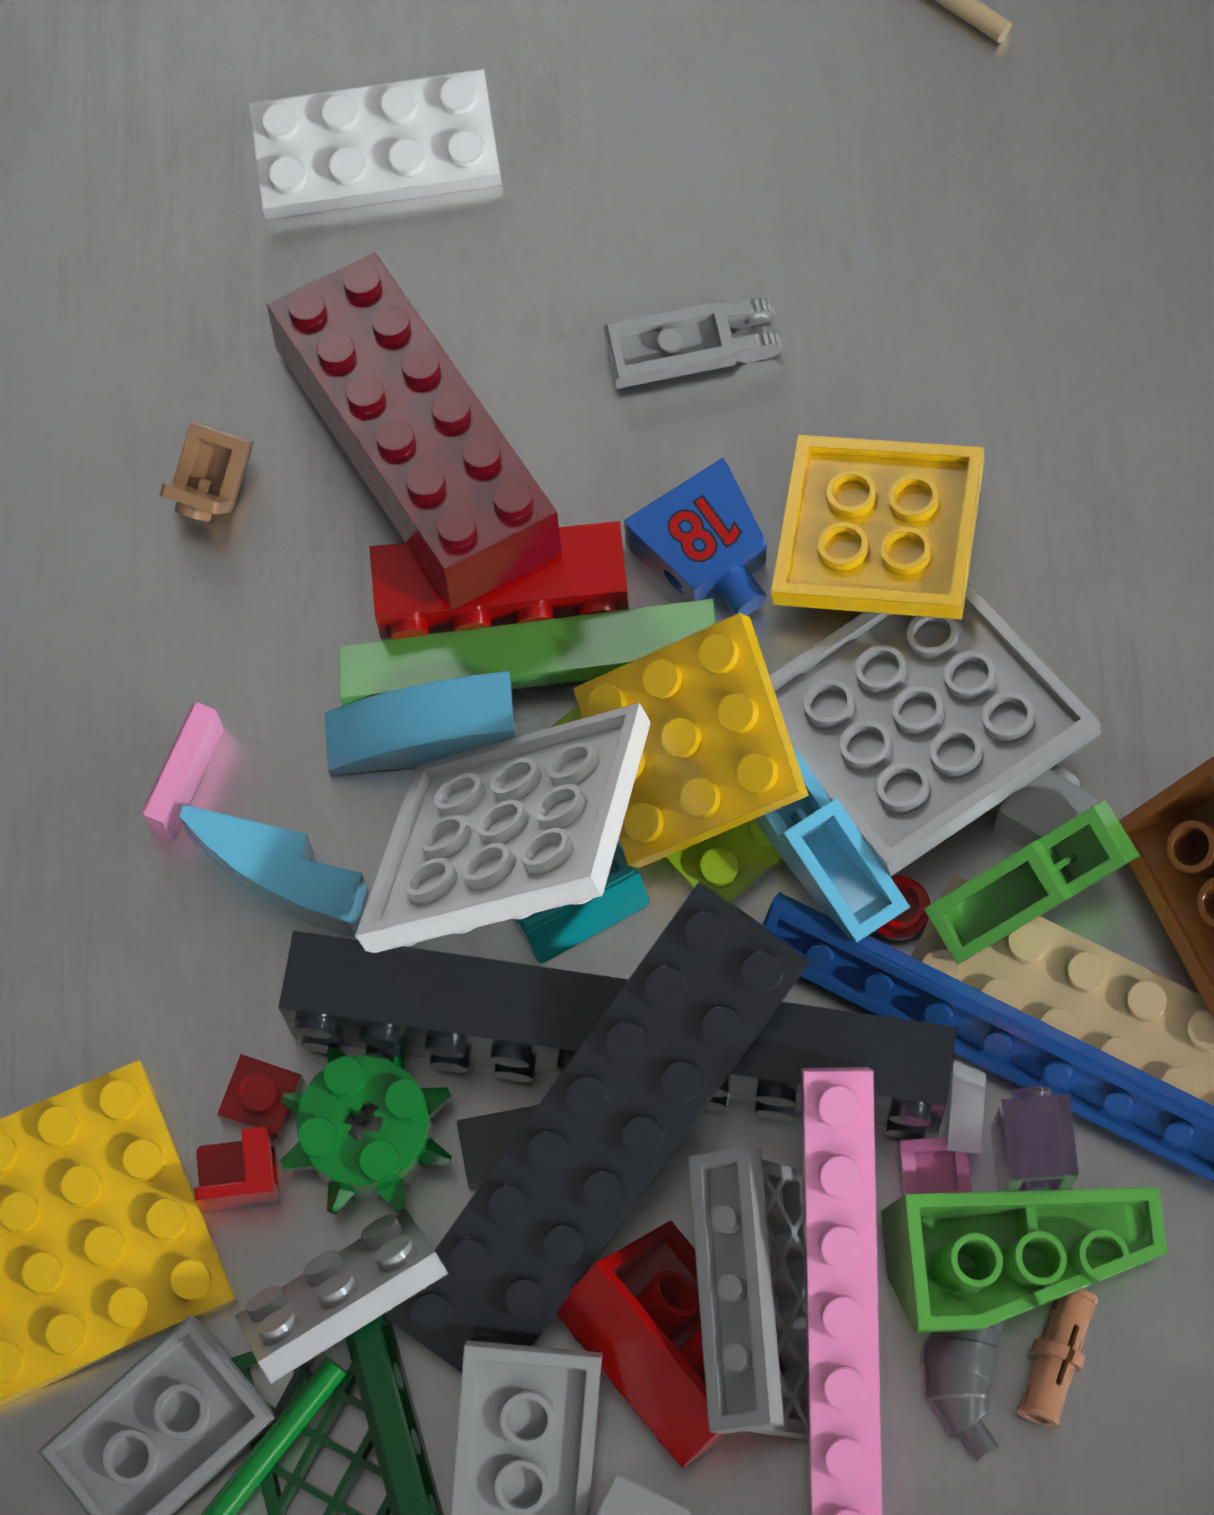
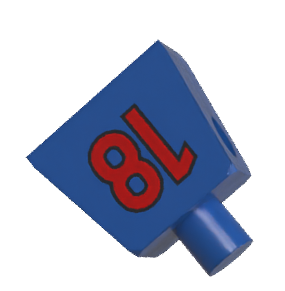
(702, 540)

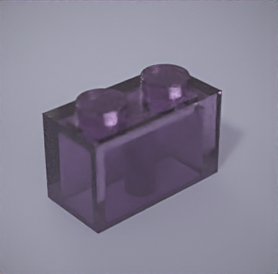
(1034, 1141)

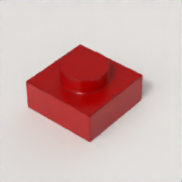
(256, 1095)

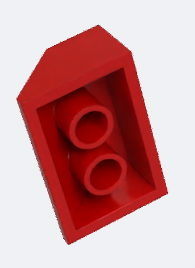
(647, 1324)

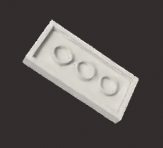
(374, 144)

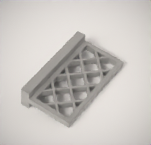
(736, 1275)

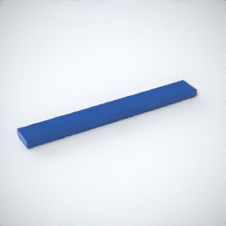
(1002, 1037)

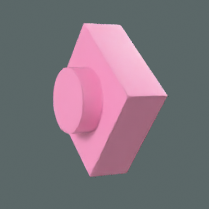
(931, 1168)

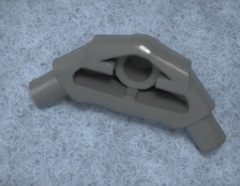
(957, 1382)

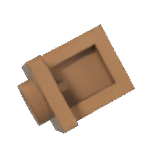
(208, 472)

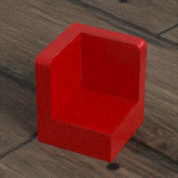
(238, 1172)

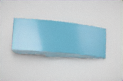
(419, 723)
(833, 860)
(279, 869)

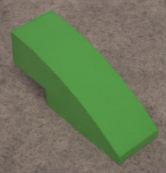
(1031, 881)

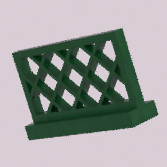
(391, 1430)

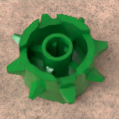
(381, 1161)

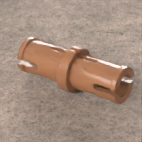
(1057, 1358)

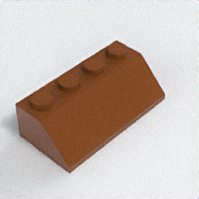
(1177, 868)

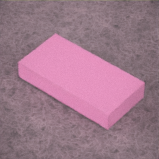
(183, 770)

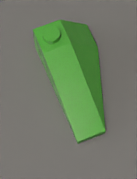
(1000, 1254)

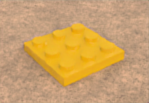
(878, 526)
(712, 743)

